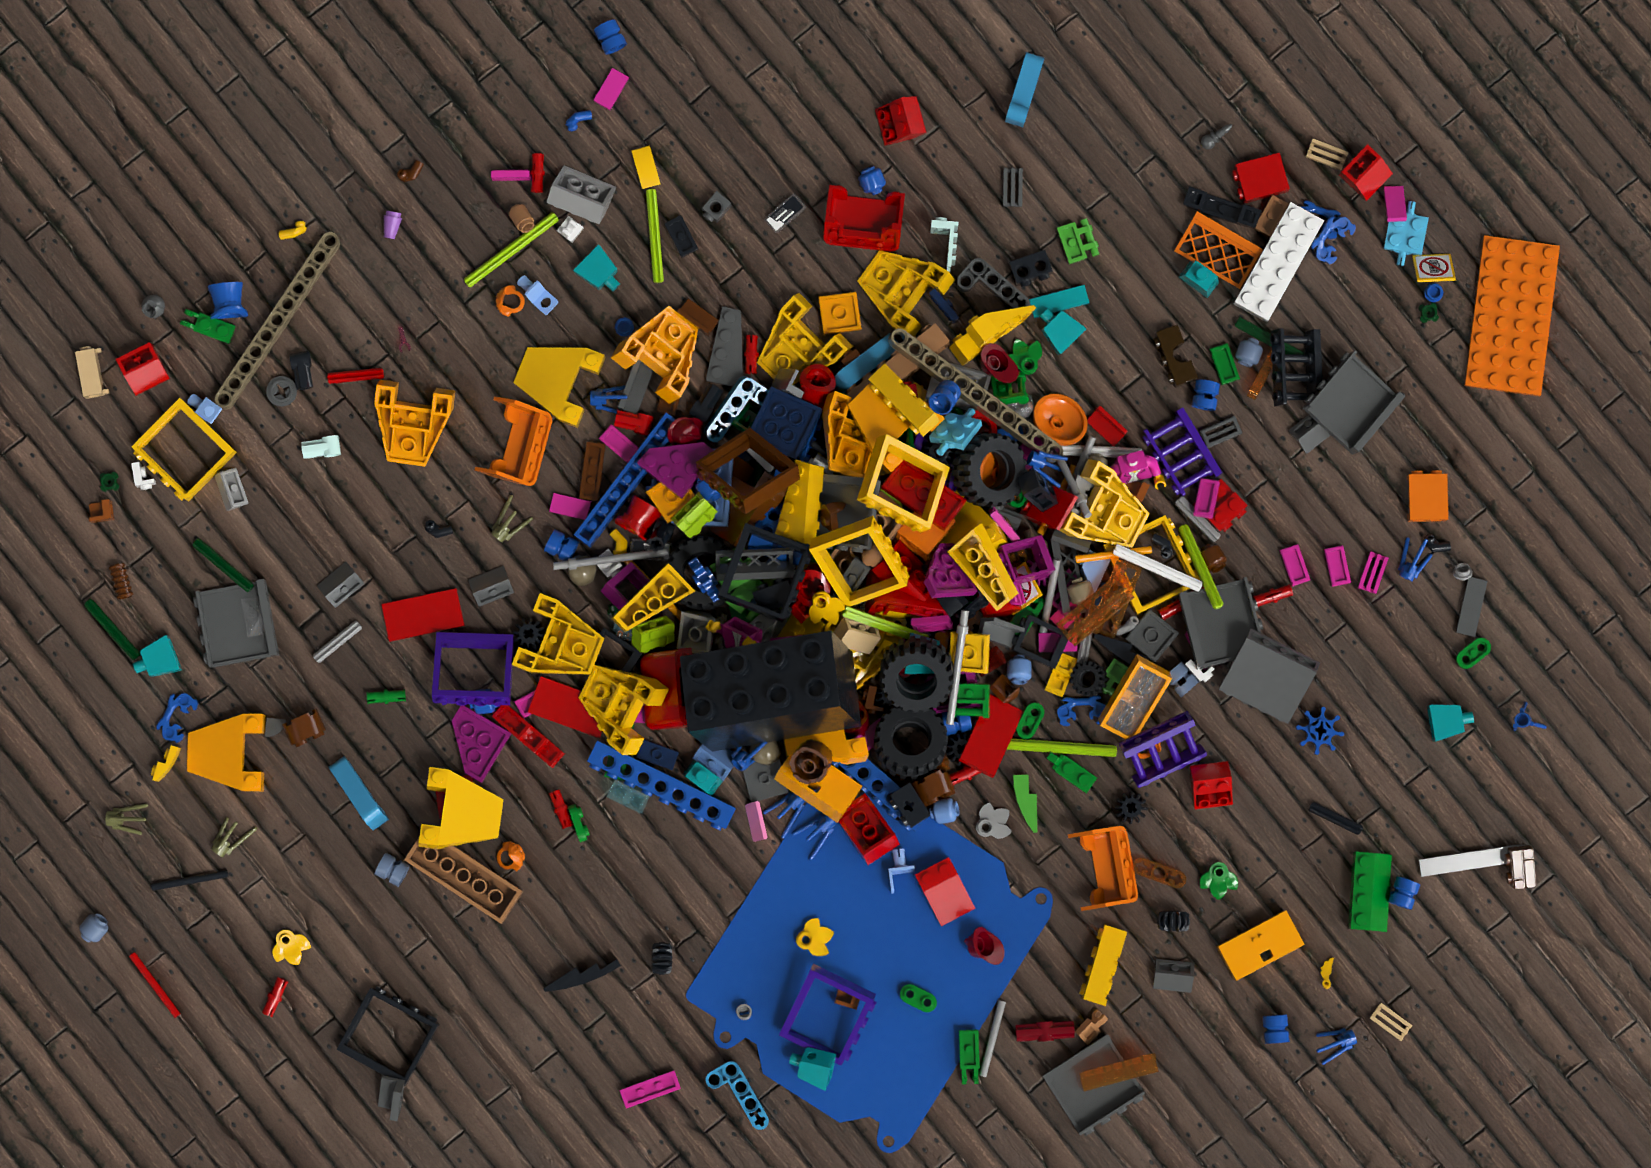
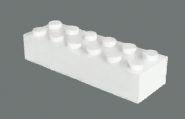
(1278, 262)

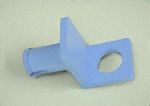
(536, 293)
(205, 408)
(900, 866)

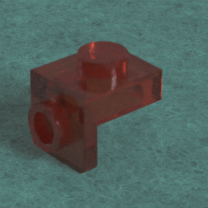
(996, 659)

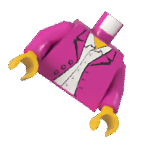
(1137, 467)
(736, 632)

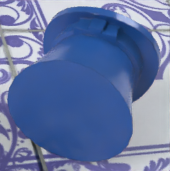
(227, 300)

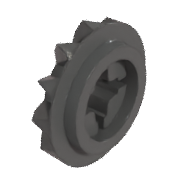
(272, 390)

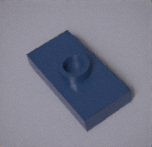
(944, 305)
(657, 755)

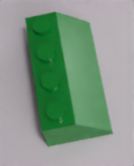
(1369, 891)

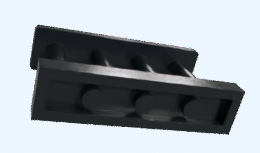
(1312, 361)

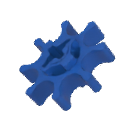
(704, 579)
(1329, 732)

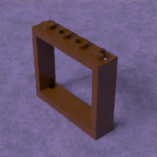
(733, 448)

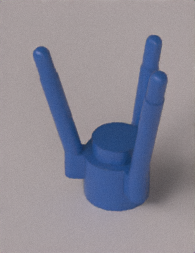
(600, 397)
(1038, 460)
(1409, 570)
(1524, 719)
(743, 760)
(793, 802)
(824, 824)
(1345, 1040)

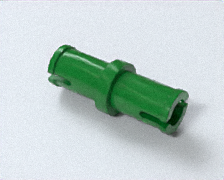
(386, 696)

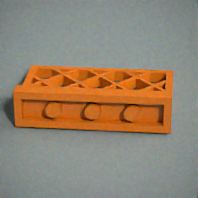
(1227, 235)

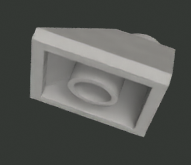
(693, 631)

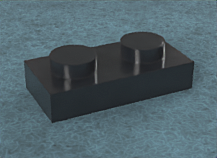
(681, 236)

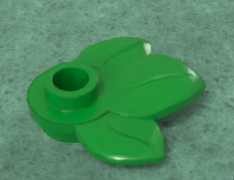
(1023, 353)
(1218, 883)

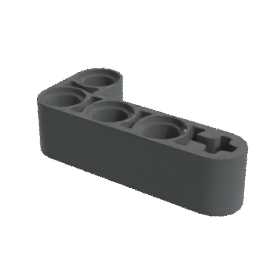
(996, 289)

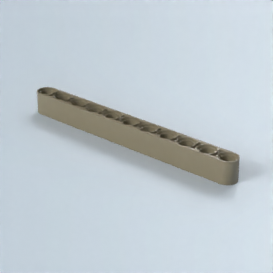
(276, 330)
(966, 394)

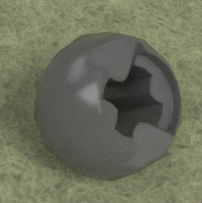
(153, 306)

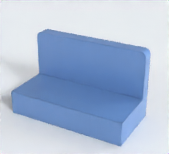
(717, 762)

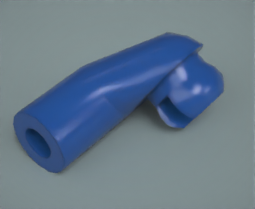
(572, 122)

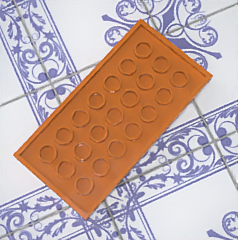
(1512, 315)

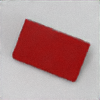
(1106, 426)
(800, 611)

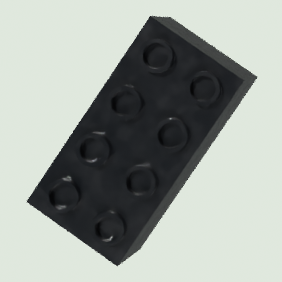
(770, 691)

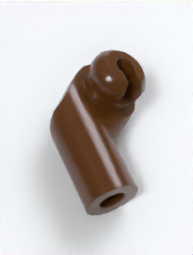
(410, 174)

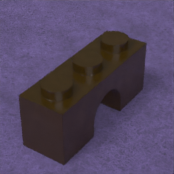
(1179, 372)

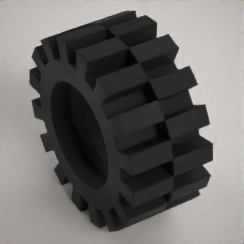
(1099, 683)

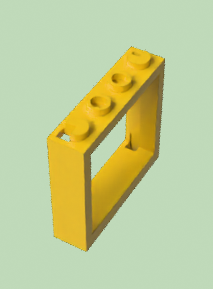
(918, 459)
(166, 478)
(868, 525)
(1184, 559)

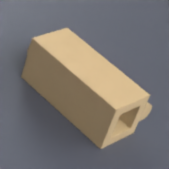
(90, 372)

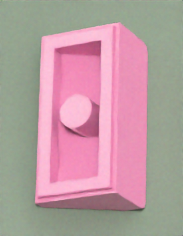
(756, 821)

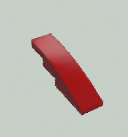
(528, 735)

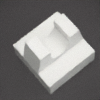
(570, 229)

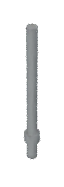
(1081, 501)
(573, 563)
(962, 630)

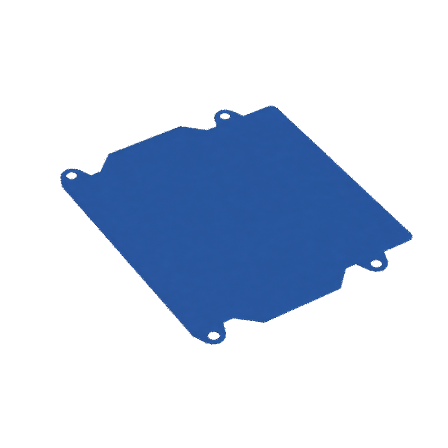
(877, 944)

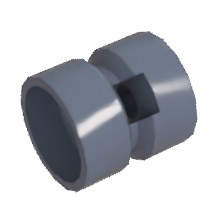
(1177, 673)
(391, 869)

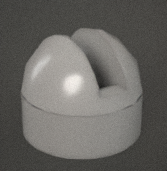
(744, 1008)

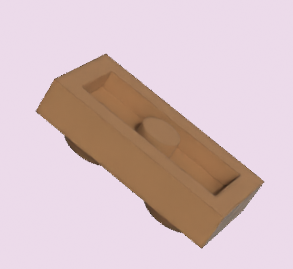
(1271, 216)

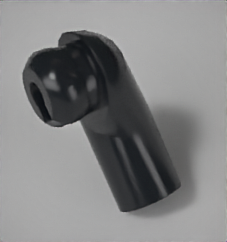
(437, 531)
(1164, 544)
(1435, 546)

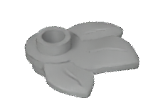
(995, 819)

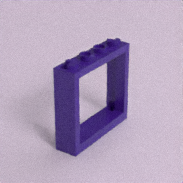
(473, 641)
(843, 985)

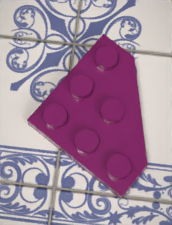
(675, 465)
(946, 577)
(478, 742)

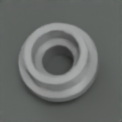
(1462, 571)

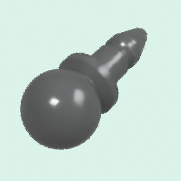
(1208, 141)

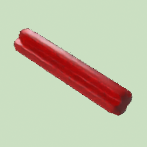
(356, 375)

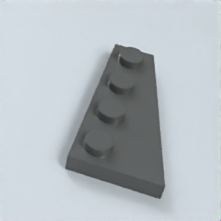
(726, 356)

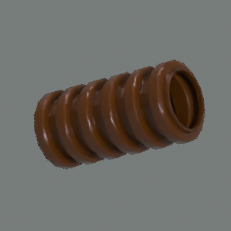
(120, 580)

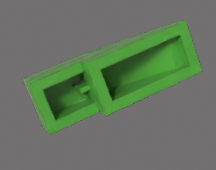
(1026, 802)

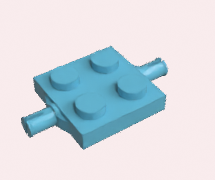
(1407, 236)
(955, 431)

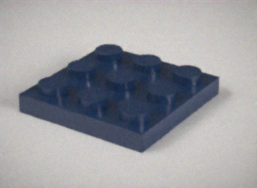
(786, 422)

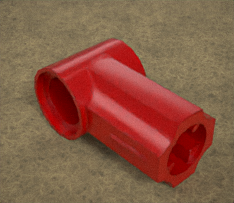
(638, 422)

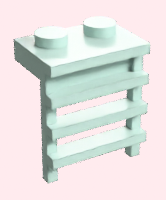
(945, 227)

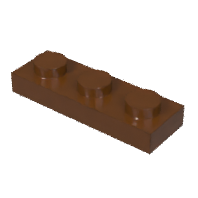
(592, 471)

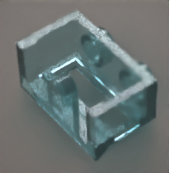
(628, 796)

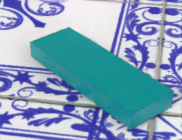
(1060, 300)

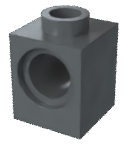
(718, 199)

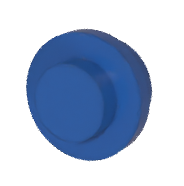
(1433, 292)
(624, 327)

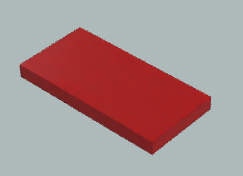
(912, 488)
(423, 615)
(561, 705)
(991, 737)

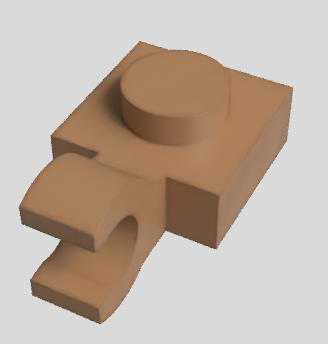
(1090, 1028)

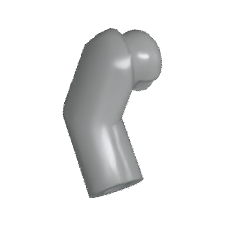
(1128, 626)

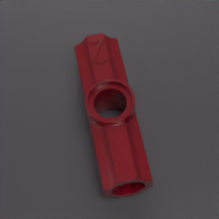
(1045, 1031)

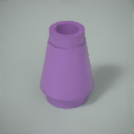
(391, 224)

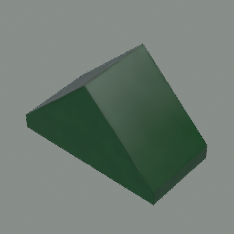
(745, 418)

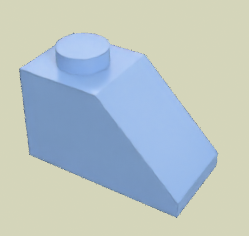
(1094, 571)

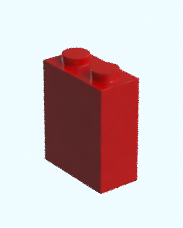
(1260, 178)

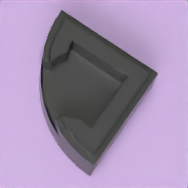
(273, 726)

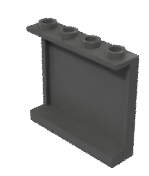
(1352, 403)
(846, 490)
(225, 626)
(1219, 632)
(1269, 676)
(1096, 1105)

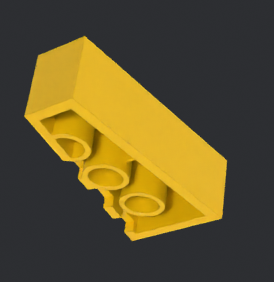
(903, 400)
(801, 504)
(984, 567)
(658, 594)
(1103, 965)

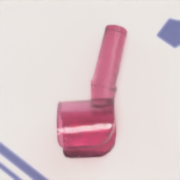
(403, 339)

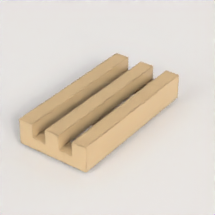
(1331, 148)
(1377, 1012)

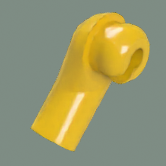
(294, 232)
(621, 542)

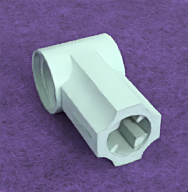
(326, 446)

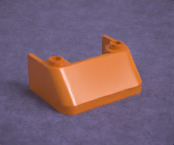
(525, 443)
(1112, 866)

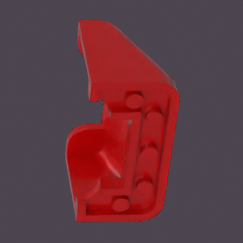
(863, 221)
(901, 602)
(665, 668)

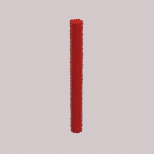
(154, 984)

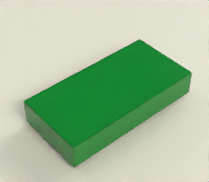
(1224, 364)

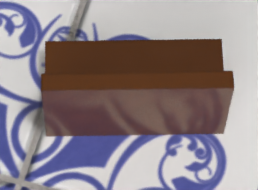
(698, 317)

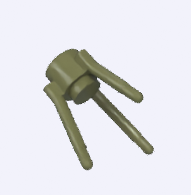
(500, 531)
(116, 819)
(221, 844)

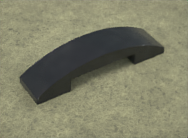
(1221, 208)

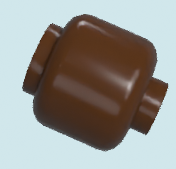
(1213, 557)

